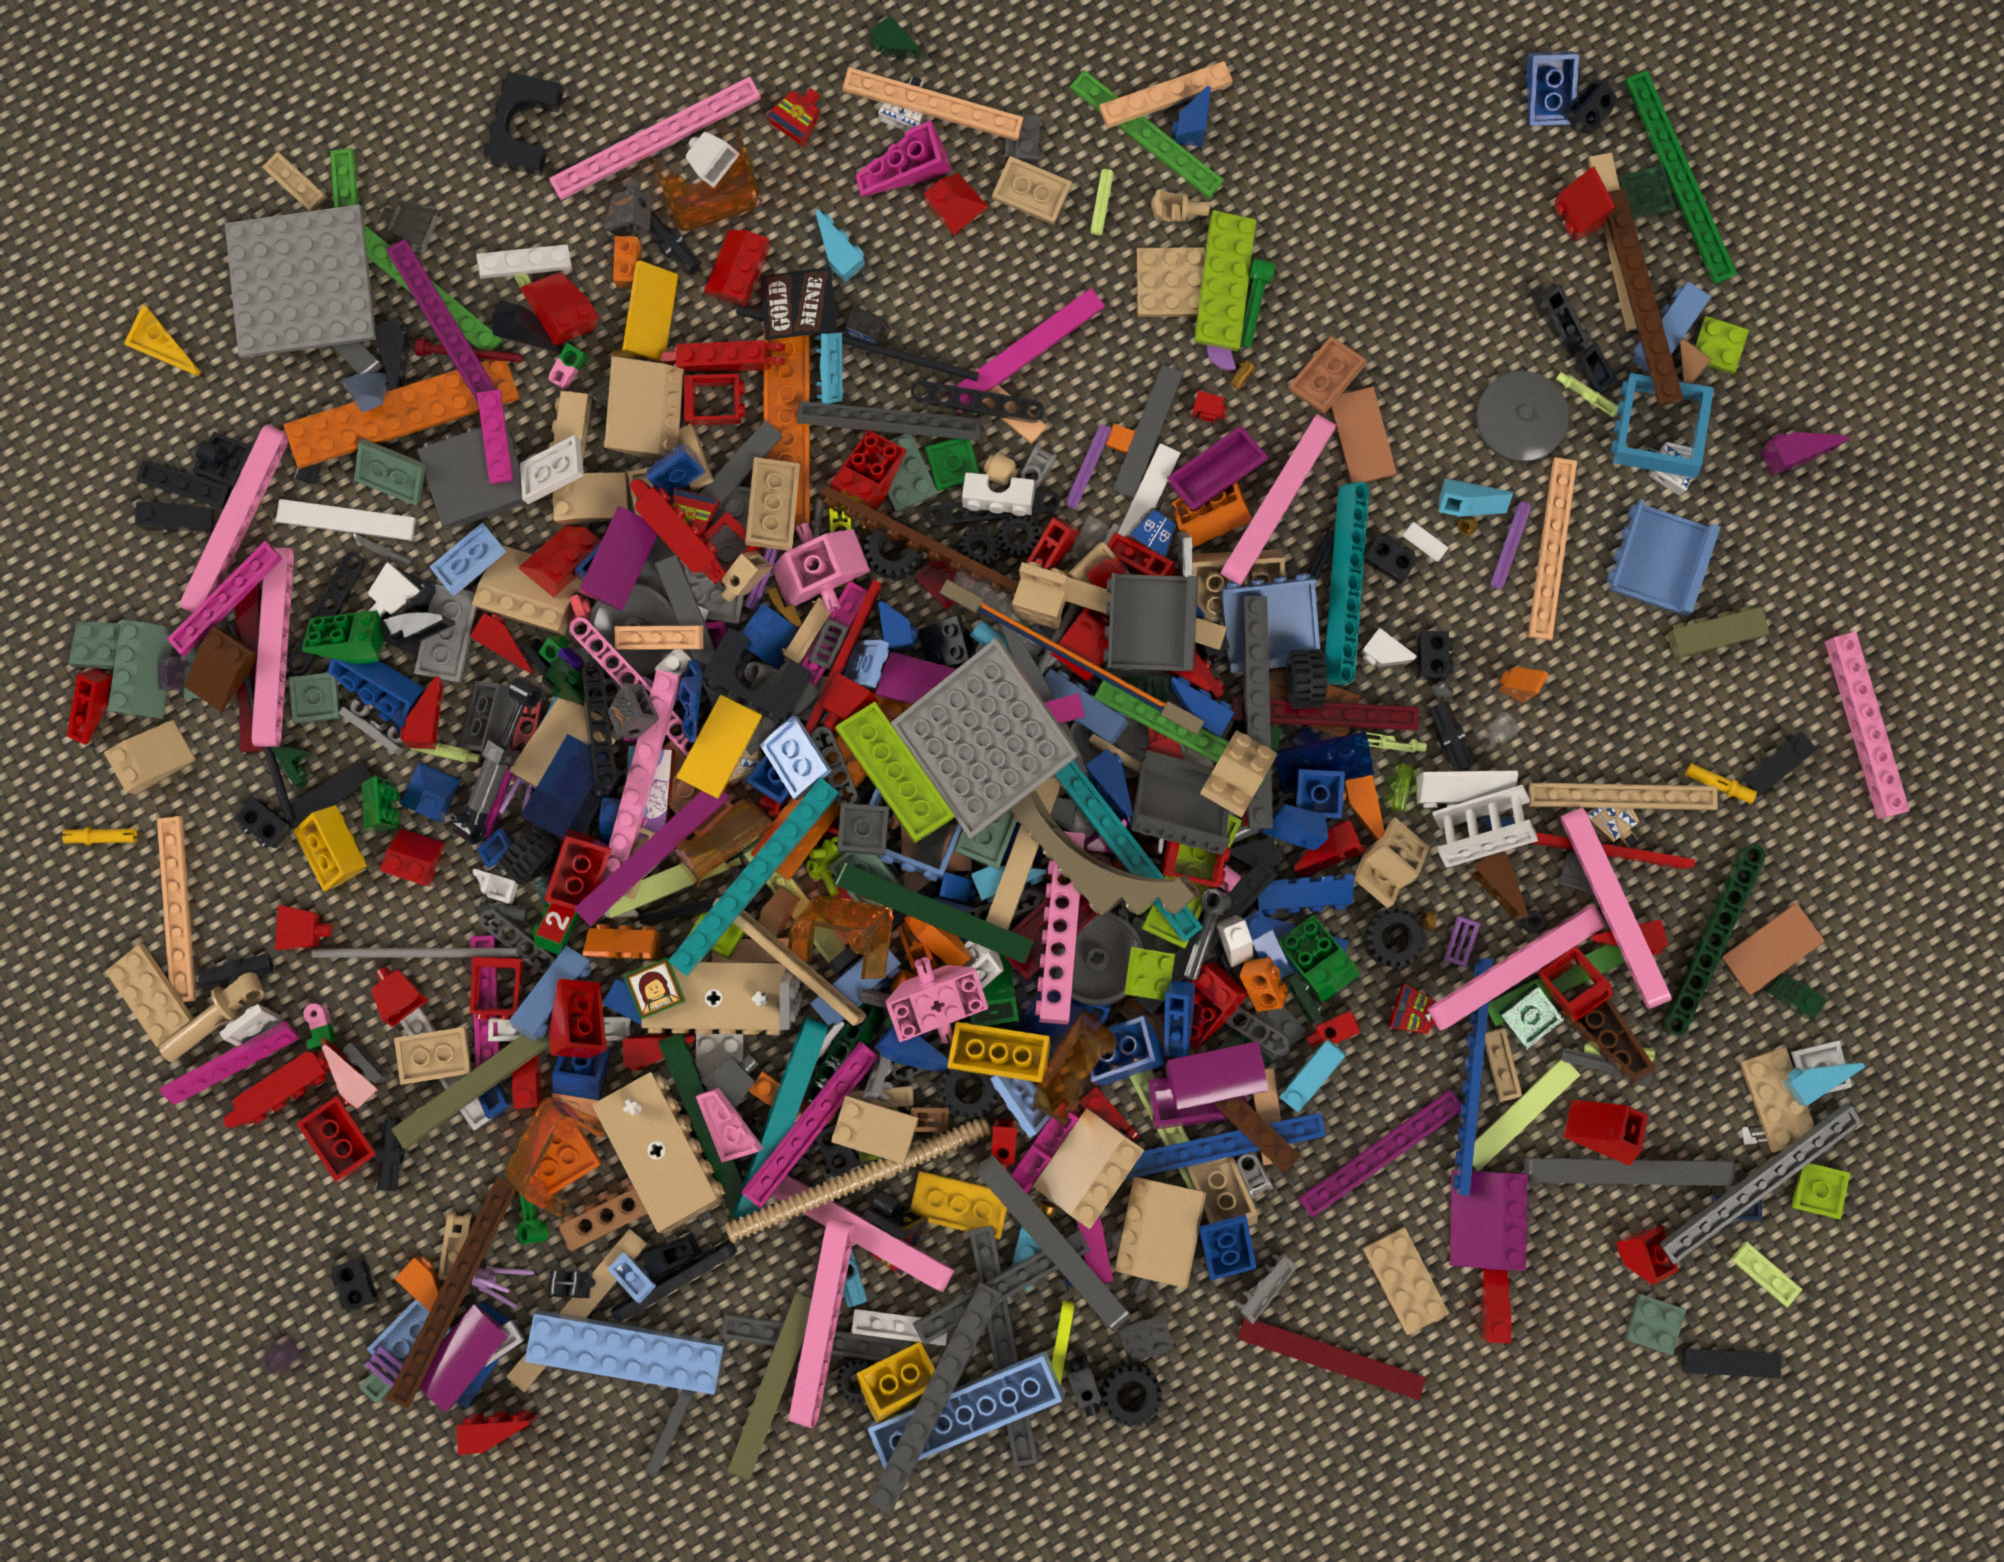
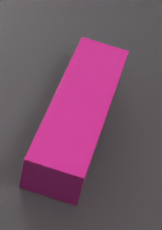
(1042, 1151)

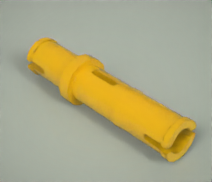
(1729, 787)
(89, 836)

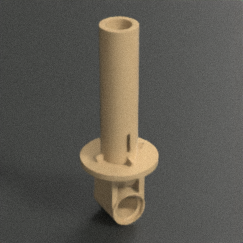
(228, 1005)

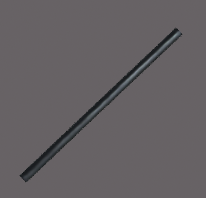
(270, 756)

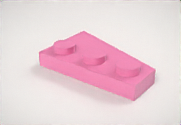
(726, 1126)

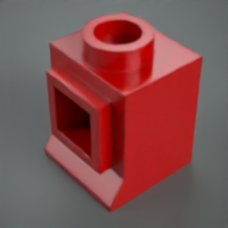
(1209, 407)

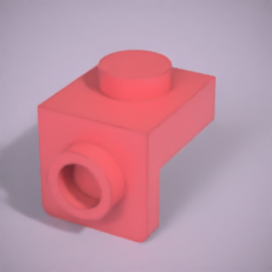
(581, 608)

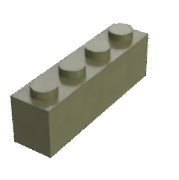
(1718, 632)

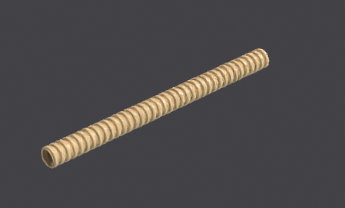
(856, 1180)

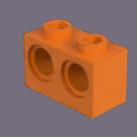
(626, 253)
(1264, 984)

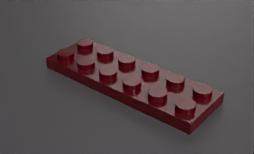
(1034, 924)

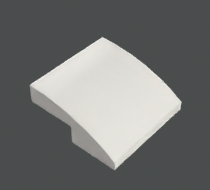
(985, 962)

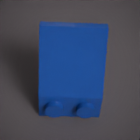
(1551, 86)
(1108, 778)
(1227, 1247)

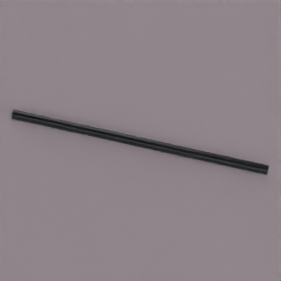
(883, 350)

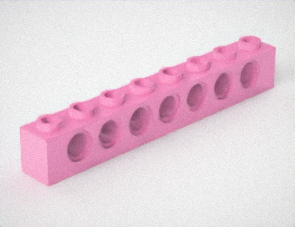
(1866, 725)
(1059, 1011)

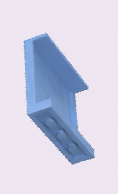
(1662, 559)
(1290, 617)

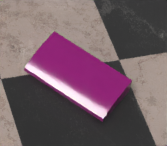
(1216, 468)
(619, 559)
(909, 678)
(1216, 1075)
(1165, 1113)
(462, 1357)

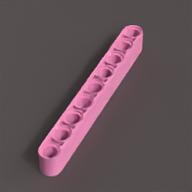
(1278, 499)
(236, 517)
(273, 652)
(621, 671)
(1615, 908)
(1516, 967)
(874, 1238)
(822, 1323)

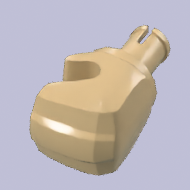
(1173, 208)

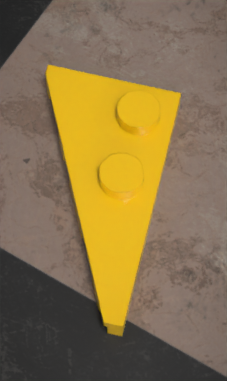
(154, 340)

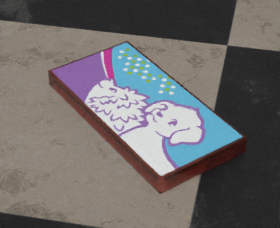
(659, 800)

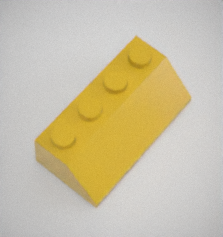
(999, 1052)

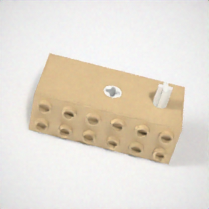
(747, 1000)
(641, 1122)

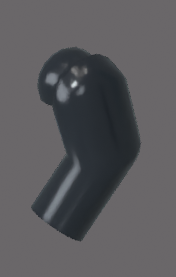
(424, 598)

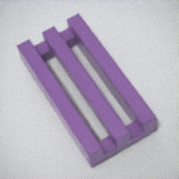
(1467, 922)
(380, 1373)

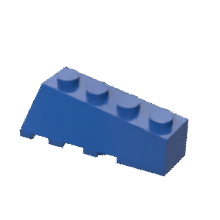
(379, 686)
(1307, 894)

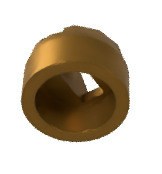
(1462, 525)
(1428, 919)
(1047, 1208)

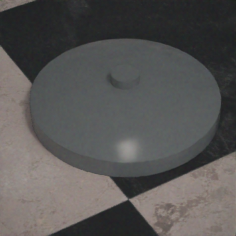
(1522, 416)
(644, 608)
(1102, 960)

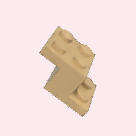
(1041, 595)
(1238, 773)
(1391, 862)

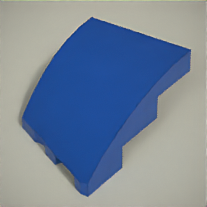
(689, 695)

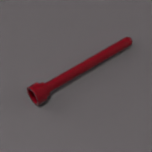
(424, 347)

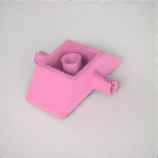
(838, 559)
(935, 1000)

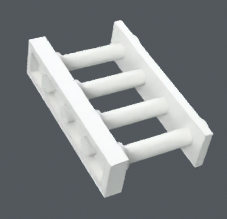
(1489, 842)

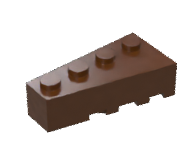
(1613, 1040)

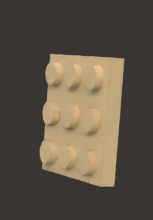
(1169, 281)

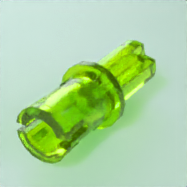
(1402, 787)

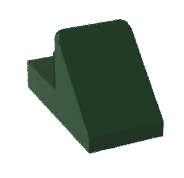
(566, 680)
(289, 760)

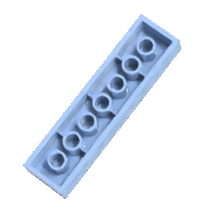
(624, 1351)
(979, 1407)

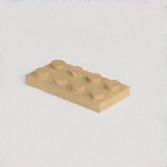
(772, 504)
(149, 994)
(1777, 1109)
(1405, 1281)

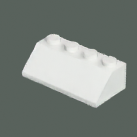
(1459, 787)

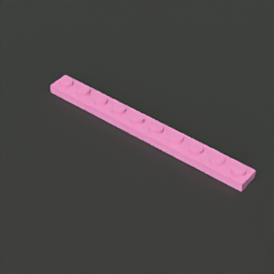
(655, 138)
(642, 773)

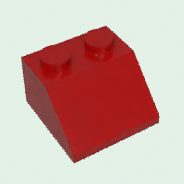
(413, 857)

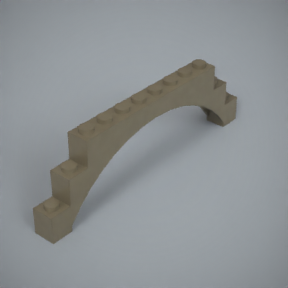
(1094, 879)

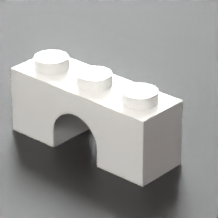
(1016, 499)

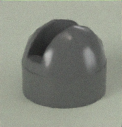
(1442, 690)

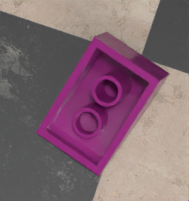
(1797, 448)

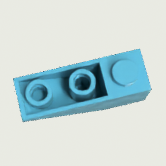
(840, 253)
(1471, 499)
(988, 880)

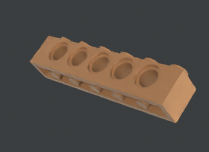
(572, 1228)

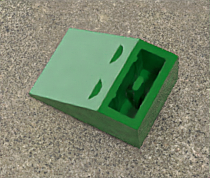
(345, 637)
(380, 804)
(1318, 958)
(999, 998)

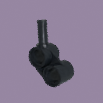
(570, 1284)

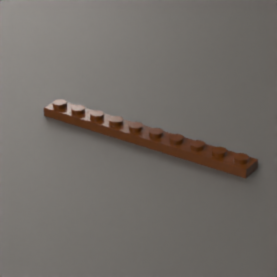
(1643, 301)
(918, 541)
(1235, 1109)
(452, 1293)

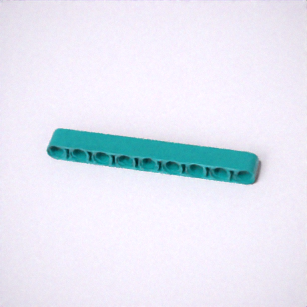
(1346, 582)
(786, 1102)

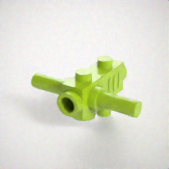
(819, 863)

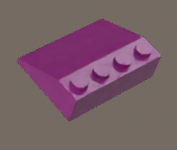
(1491, 1222)

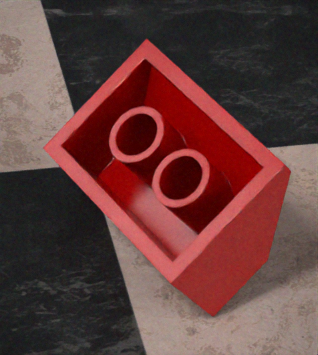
(738, 267)
(556, 561)
(576, 869)
(336, 1139)

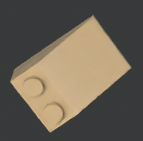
(590, 498)
(149, 757)
(874, 1129)
(1224, 1190)

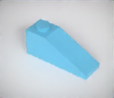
(1312, 1075)
(1812, 1083)

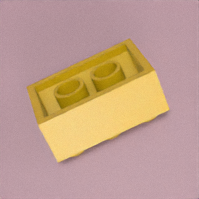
(329, 847)
(896, 1381)

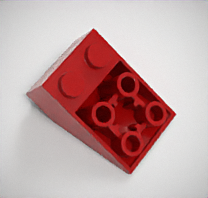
(869, 470)
(1086, 640)
(1215, 1001)
(1607, 1129)
(481, 1433)

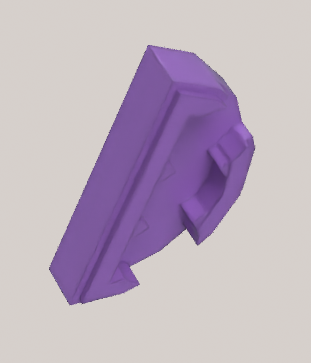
(1221, 358)

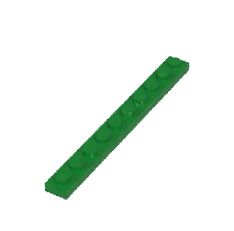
(1680, 177)

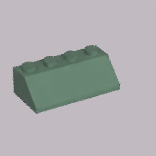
(136, 670)

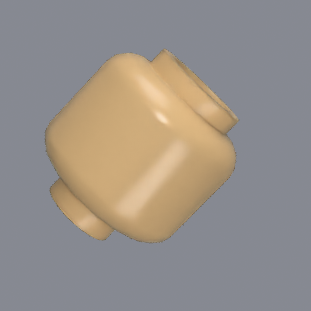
(1001, 468)

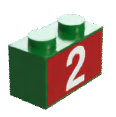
(554, 927)

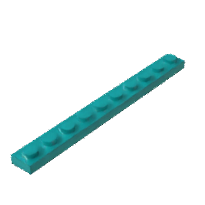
(1120, 842)
(754, 877)

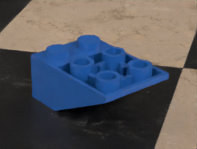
(1199, 703)

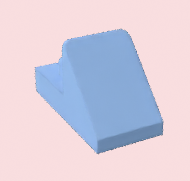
(632, 1277)

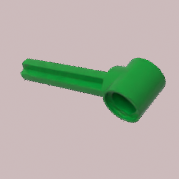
(1260, 275)
(532, 1229)

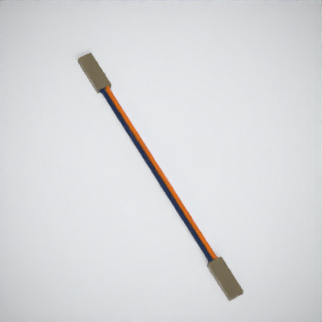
(1170, 711)

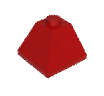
(954, 202)
(1644, 1255)

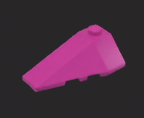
(910, 161)

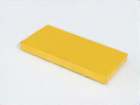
(650, 311)
(719, 746)
(957, 1203)

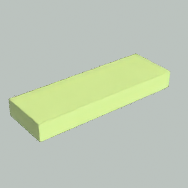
(1766, 1274)

